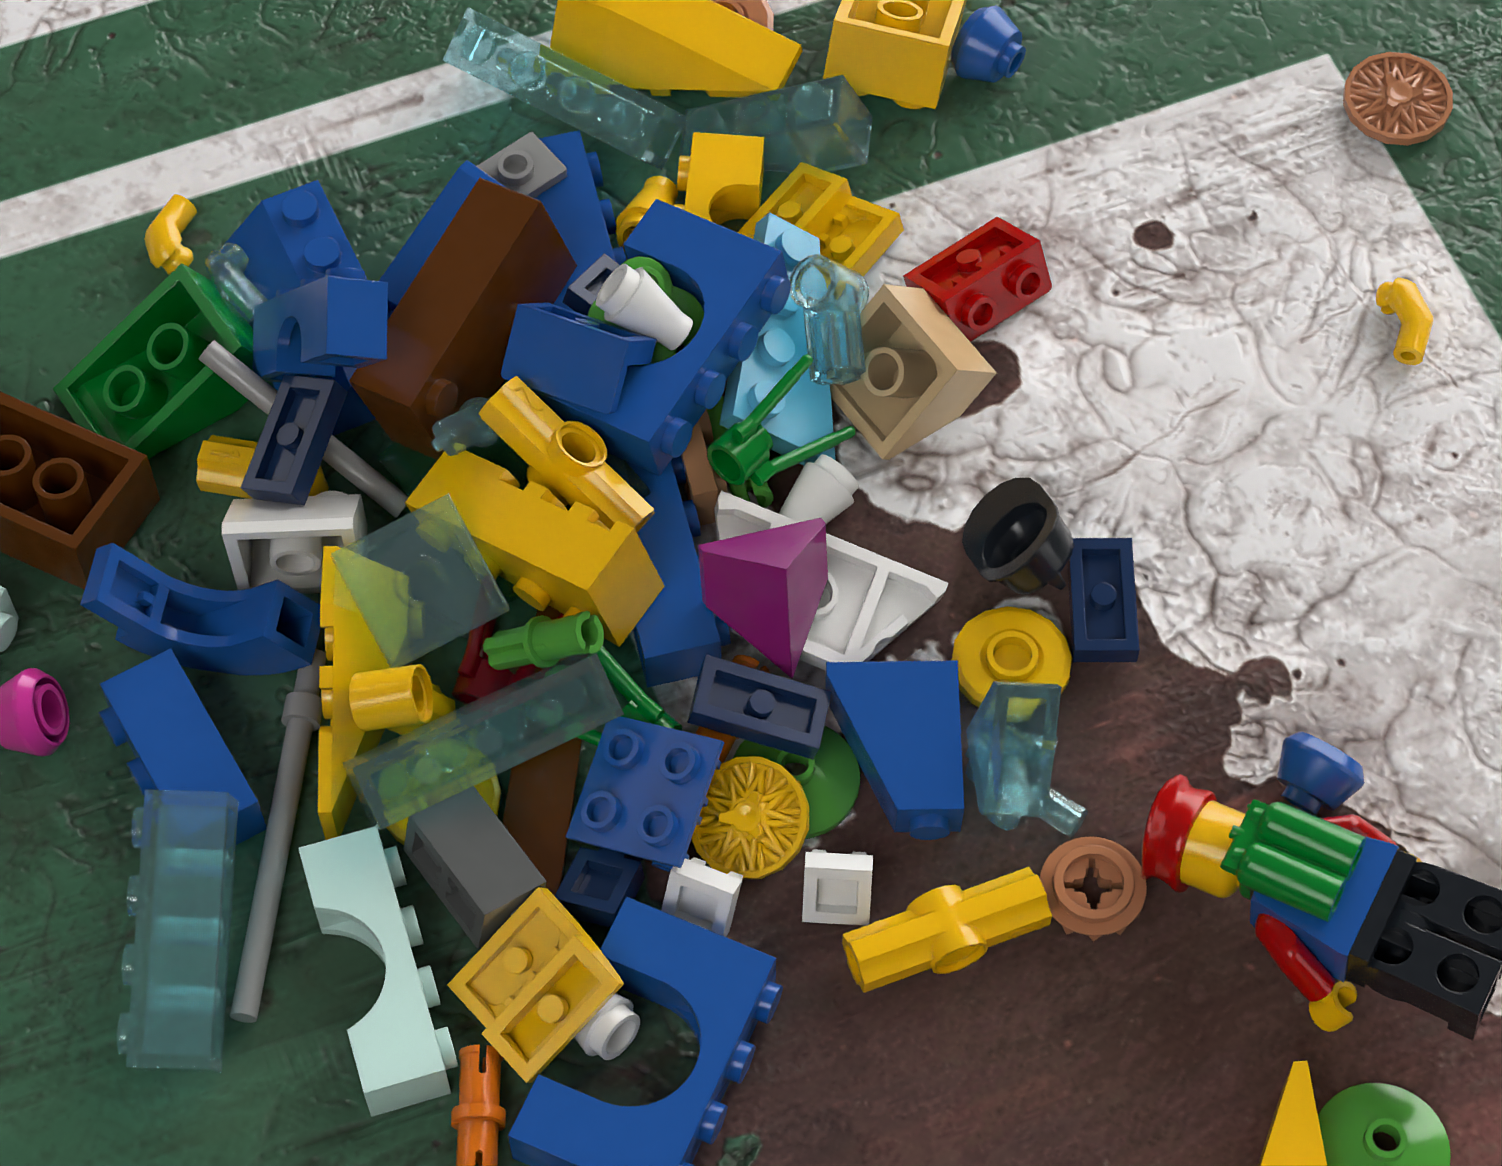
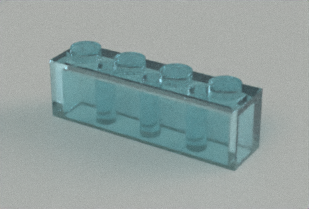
(565, 89)
(482, 739)
(180, 931)

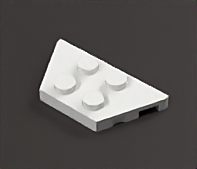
(865, 595)

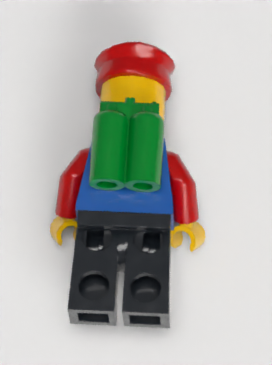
(1336, 904)

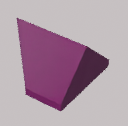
(768, 586)

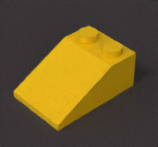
(895, 48)

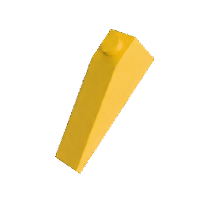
(674, 46)
(352, 651)

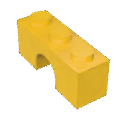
(722, 177)

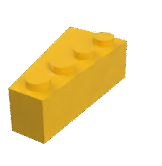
(543, 547)

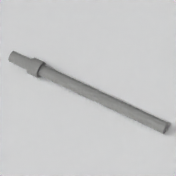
(301, 717)

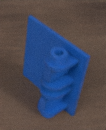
(645, 791)

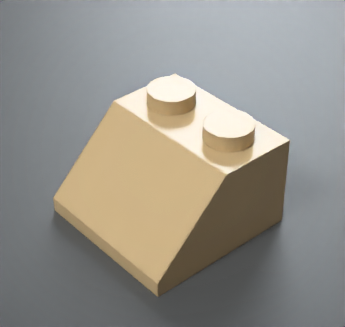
(916, 371)

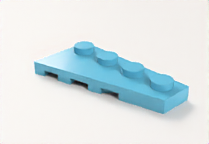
(807, 407)

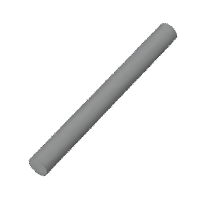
(336, 453)

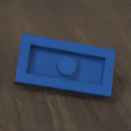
(573, 355)

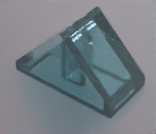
(1014, 748)

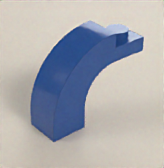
(208, 629)

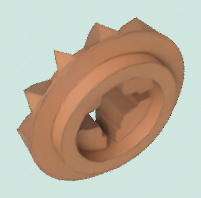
(1114, 870)

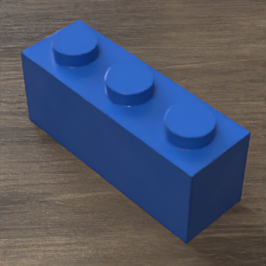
(174, 737)

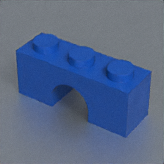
(321, 326)

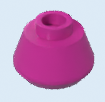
(33, 713)

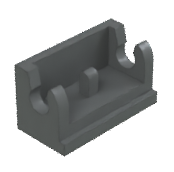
(471, 863)

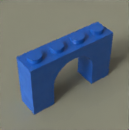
(739, 290)
(720, 995)

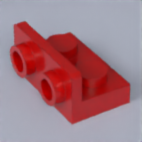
(985, 276)

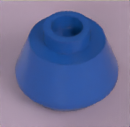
(988, 46)
(1317, 773)

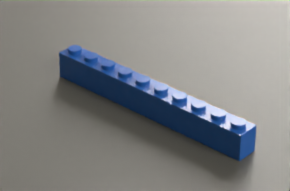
(677, 625)

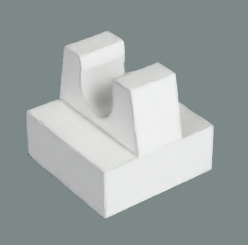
(837, 888)
(702, 895)

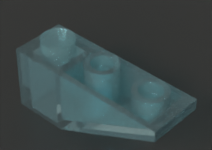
(800, 123)

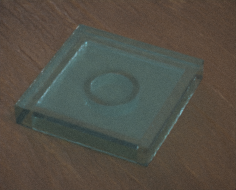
(420, 582)

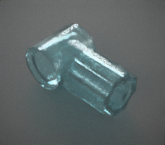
(831, 309)

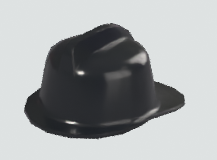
(1018, 537)

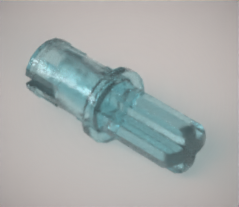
(463, 429)

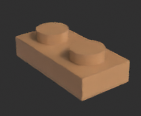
(702, 482)

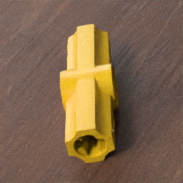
(563, 455)
(946, 929)

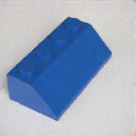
(296, 240)

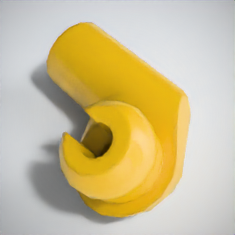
(164, 234)
(1415, 318)

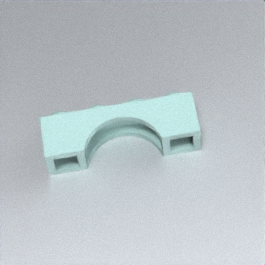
(395, 1042)

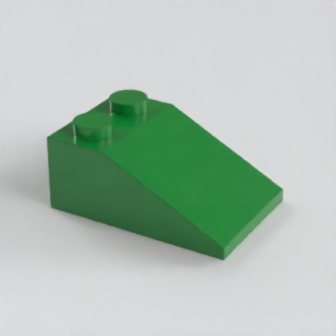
(146, 374)

